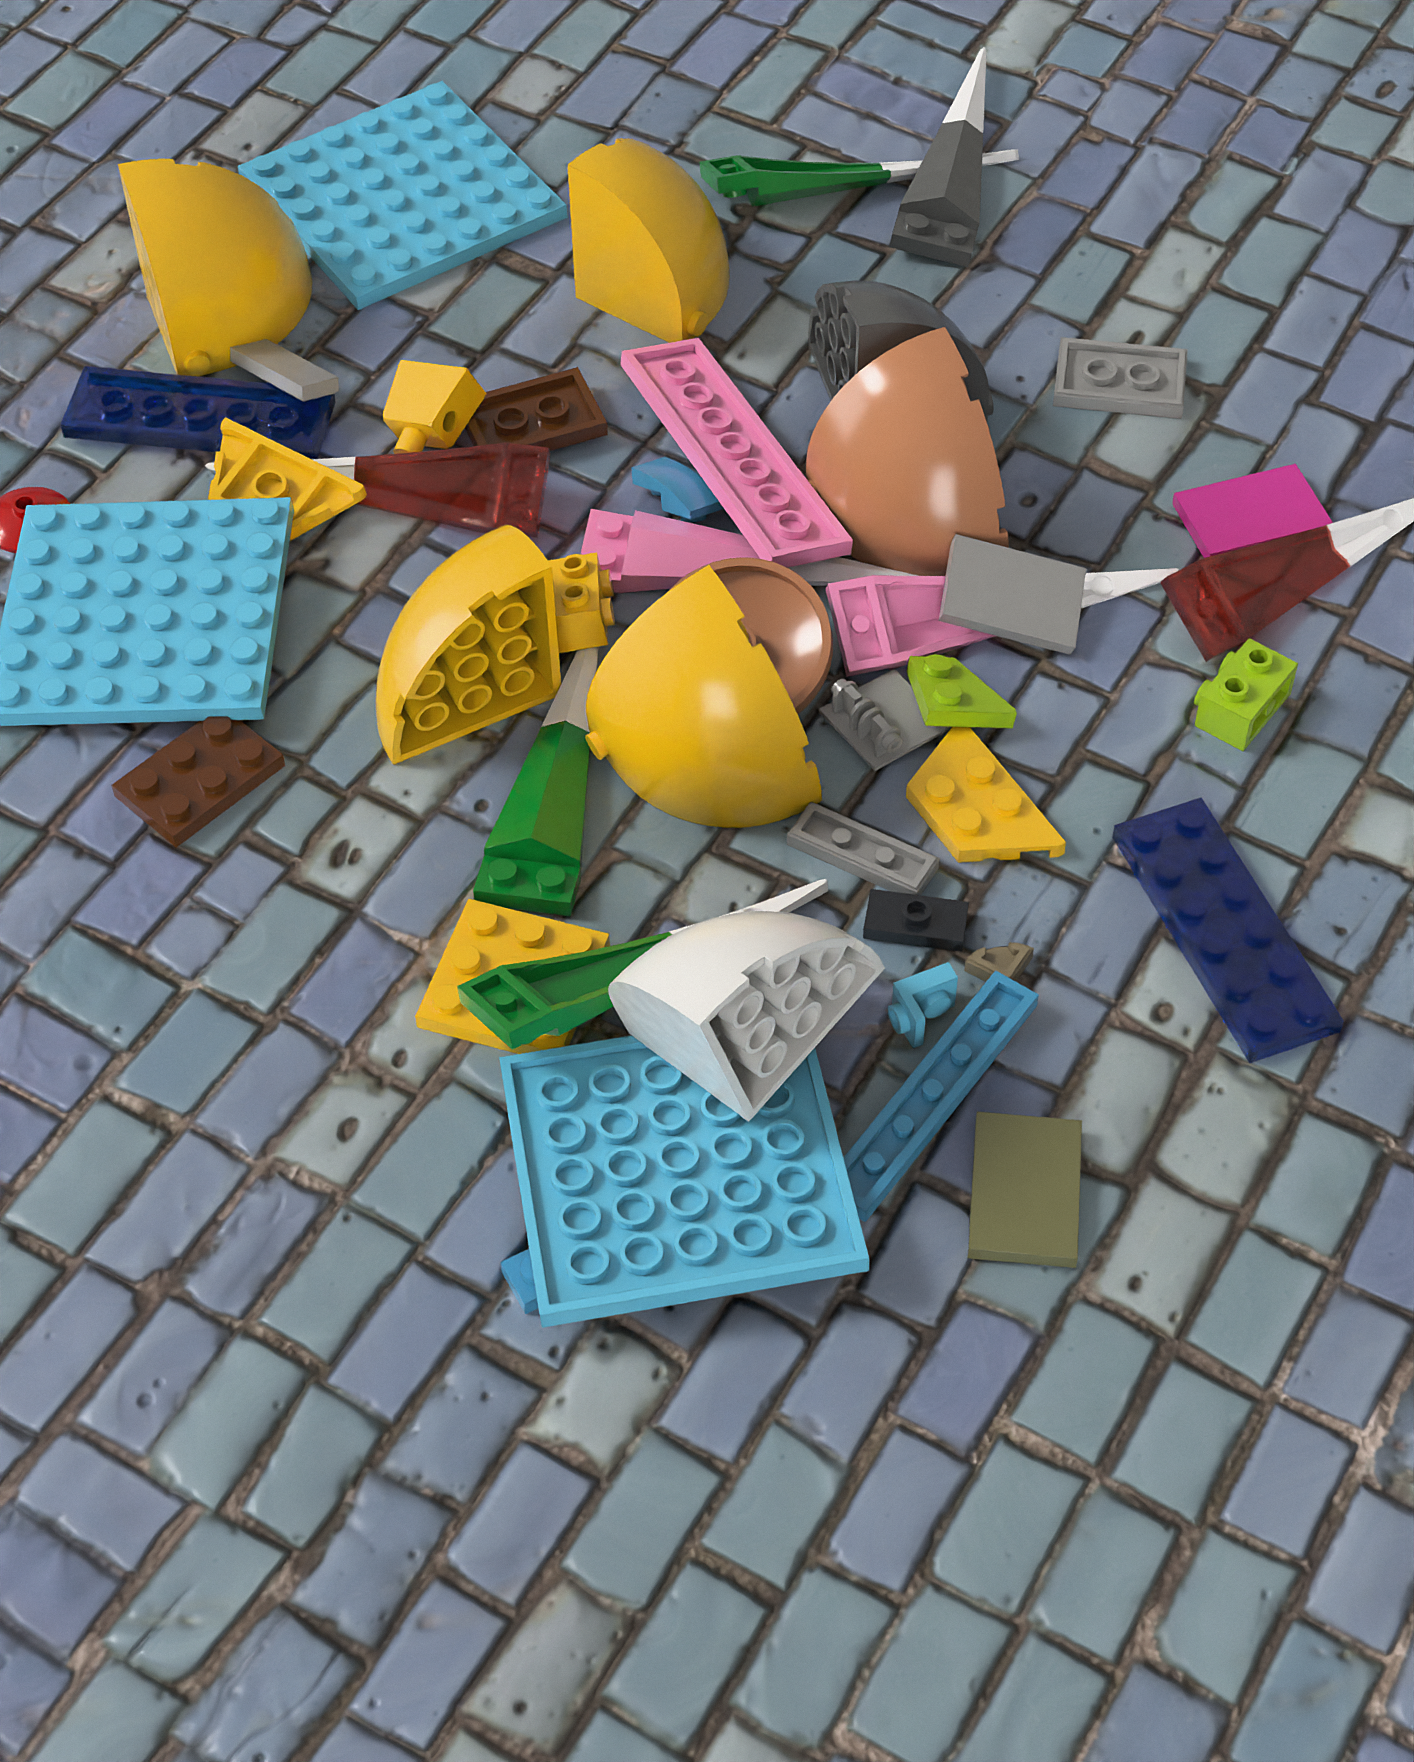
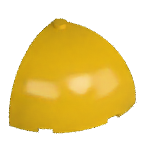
(646, 240)
(214, 260)
(470, 646)
(700, 714)

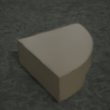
(1007, 960)

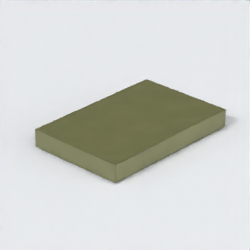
(1025, 1189)

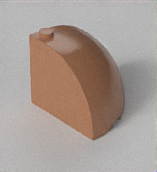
(908, 459)

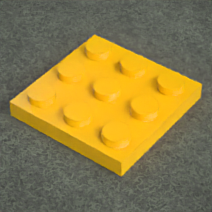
(483, 941)

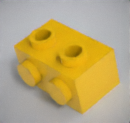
(581, 602)

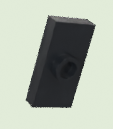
(915, 920)

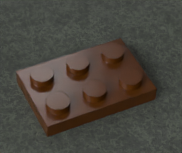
(539, 412)
(198, 777)

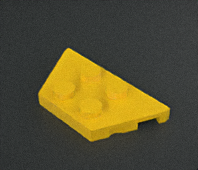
(262, 468)
(978, 804)

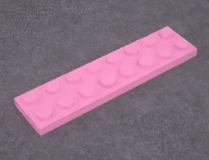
(736, 454)

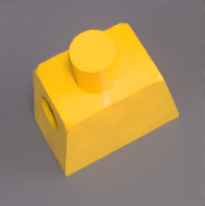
(430, 405)

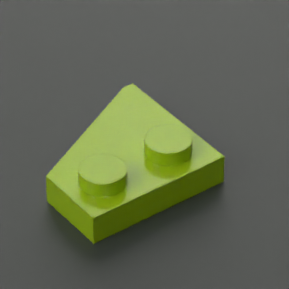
(955, 696)

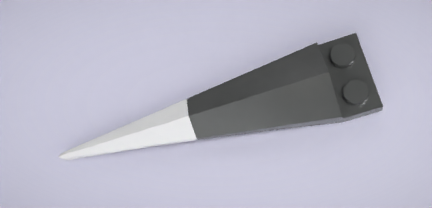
(943, 200)

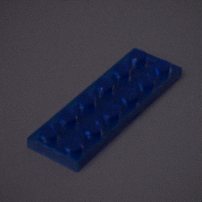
(189, 411)
(1227, 930)

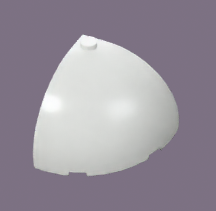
(743, 999)

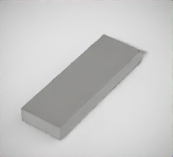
(284, 370)
(862, 851)

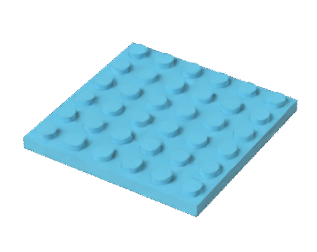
(404, 193)
(143, 611)
(662, 1192)

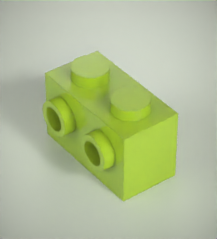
(1244, 694)

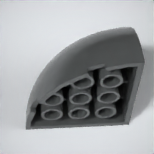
(868, 318)

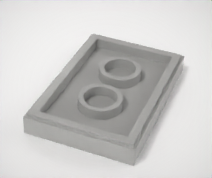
(1120, 377)
(1012, 594)

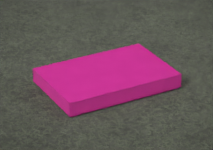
(1249, 510)

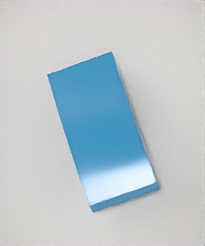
(680, 489)

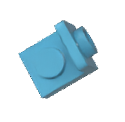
(919, 997)

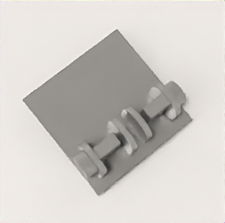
(879, 718)

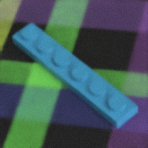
(935, 1089)

